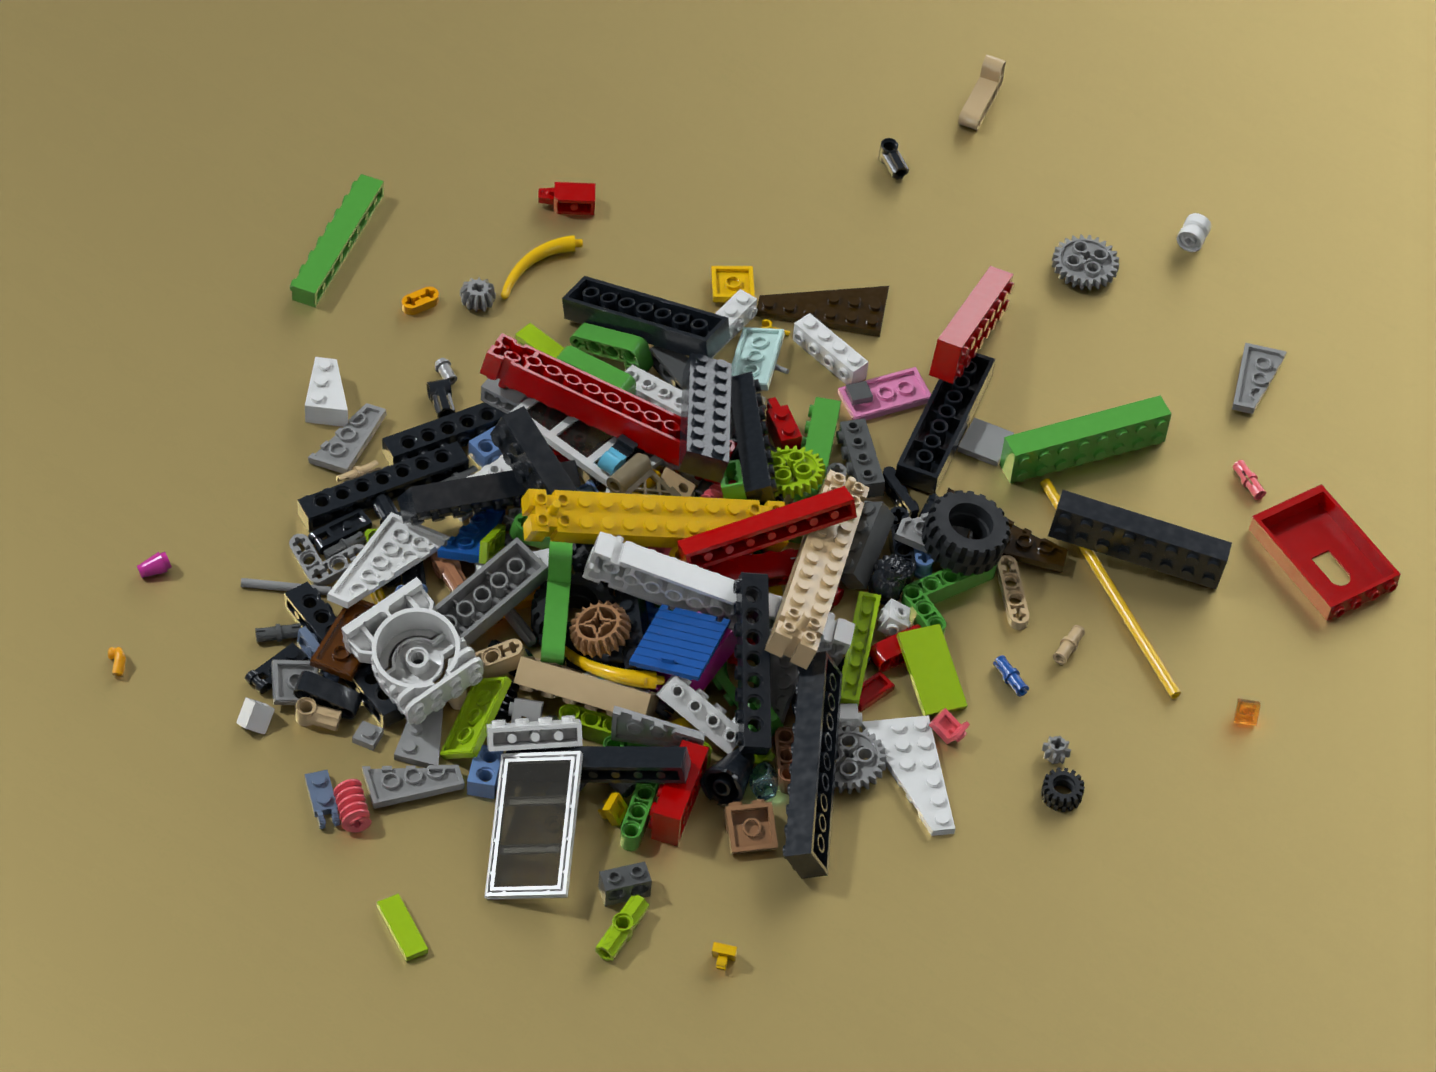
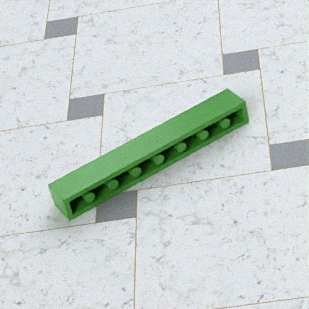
(337, 240)
(820, 438)

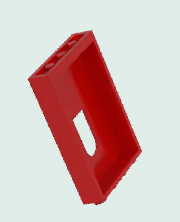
(1316, 525)

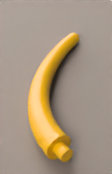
(549, 248)
(627, 677)

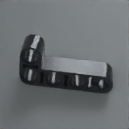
(896, 547)

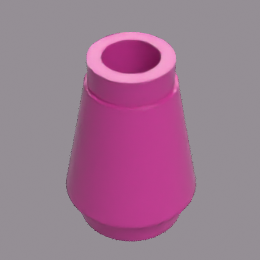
(154, 565)

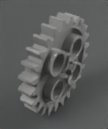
(1085, 262)
(850, 760)

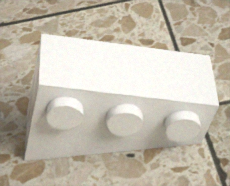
(325, 395)

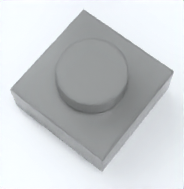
(368, 735)

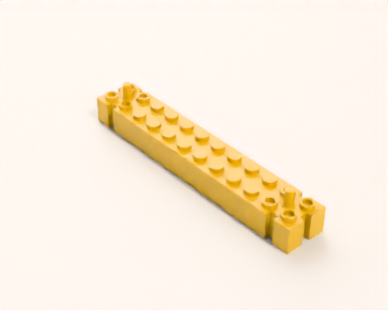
(635, 517)

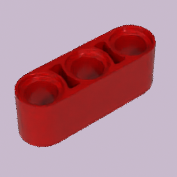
(887, 652)

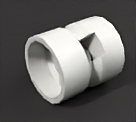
(1194, 232)

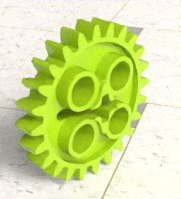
(802, 465)

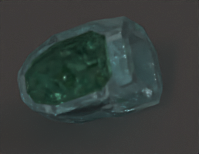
(763, 781)

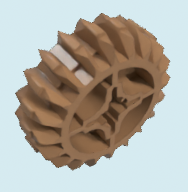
(600, 629)

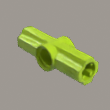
(616, 937)

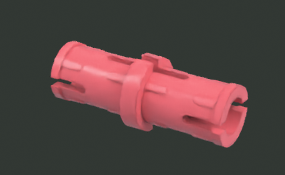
(1243, 470)

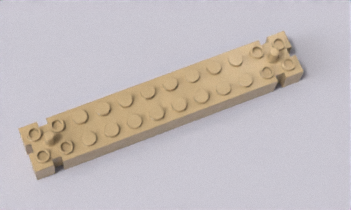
(814, 581)

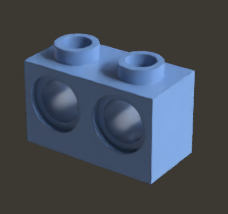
(483, 450)
(484, 771)

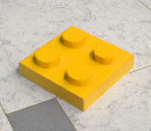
(729, 280)

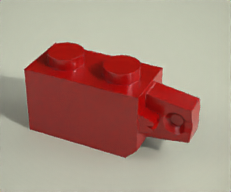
(570, 198)
(782, 425)

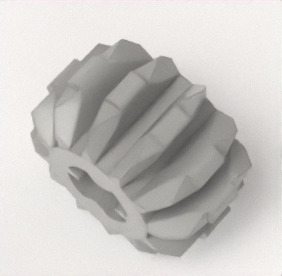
(477, 294)

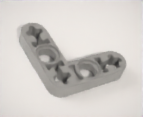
(319, 567)

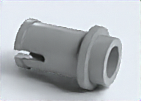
(443, 366)

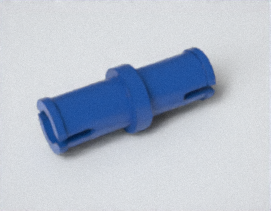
(1011, 675)

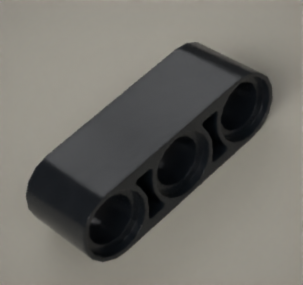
(328, 693)

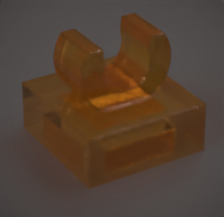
(1247, 712)

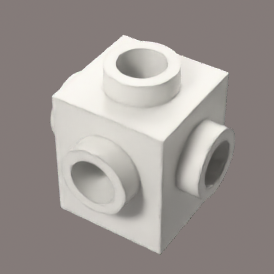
(893, 618)

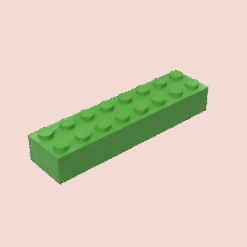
(1085, 439)

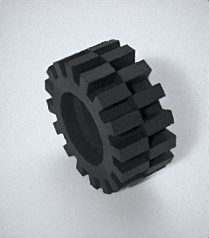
(1066, 779)

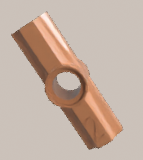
(448, 570)

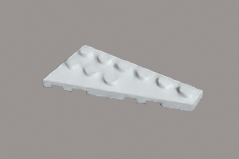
(385, 556)
(916, 768)

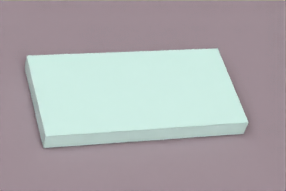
(758, 353)

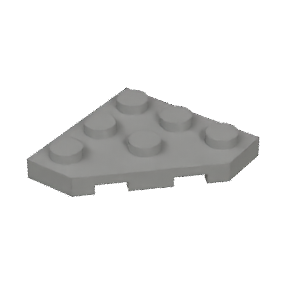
(910, 532)

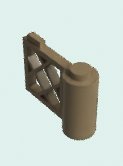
(636, 472)

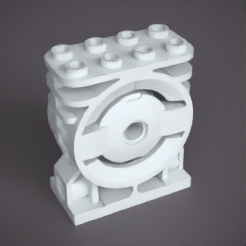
(411, 620)

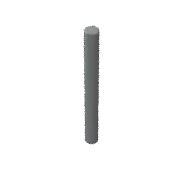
(280, 586)

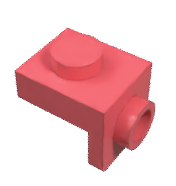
(948, 727)

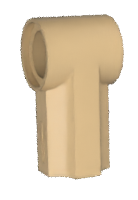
(317, 714)

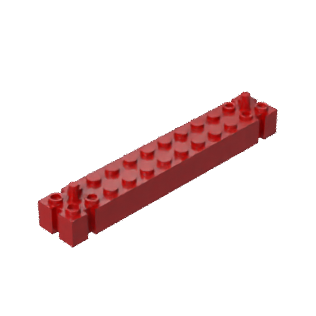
(585, 398)

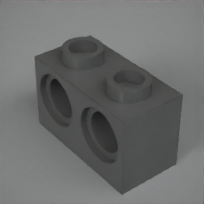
(622, 882)

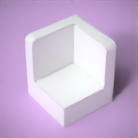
(255, 715)

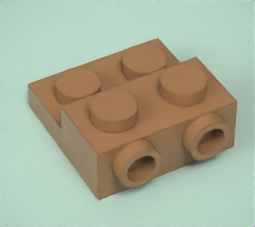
(750, 826)

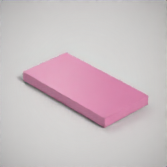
(890, 394)

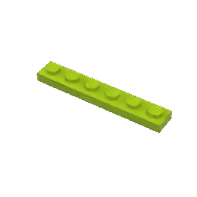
(858, 652)

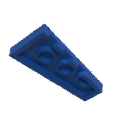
(467, 543)

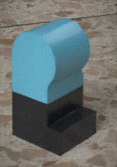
(618, 454)

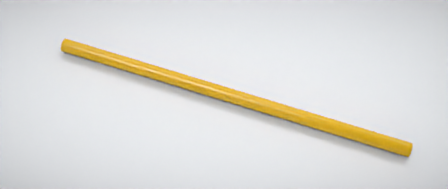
(1121, 605)

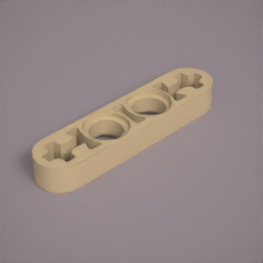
(1012, 592)

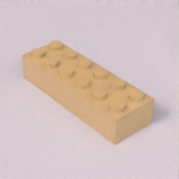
(577, 688)

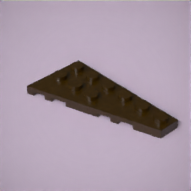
(841, 309)
(1031, 549)

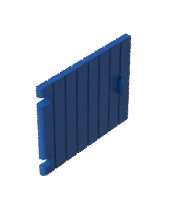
(679, 642)

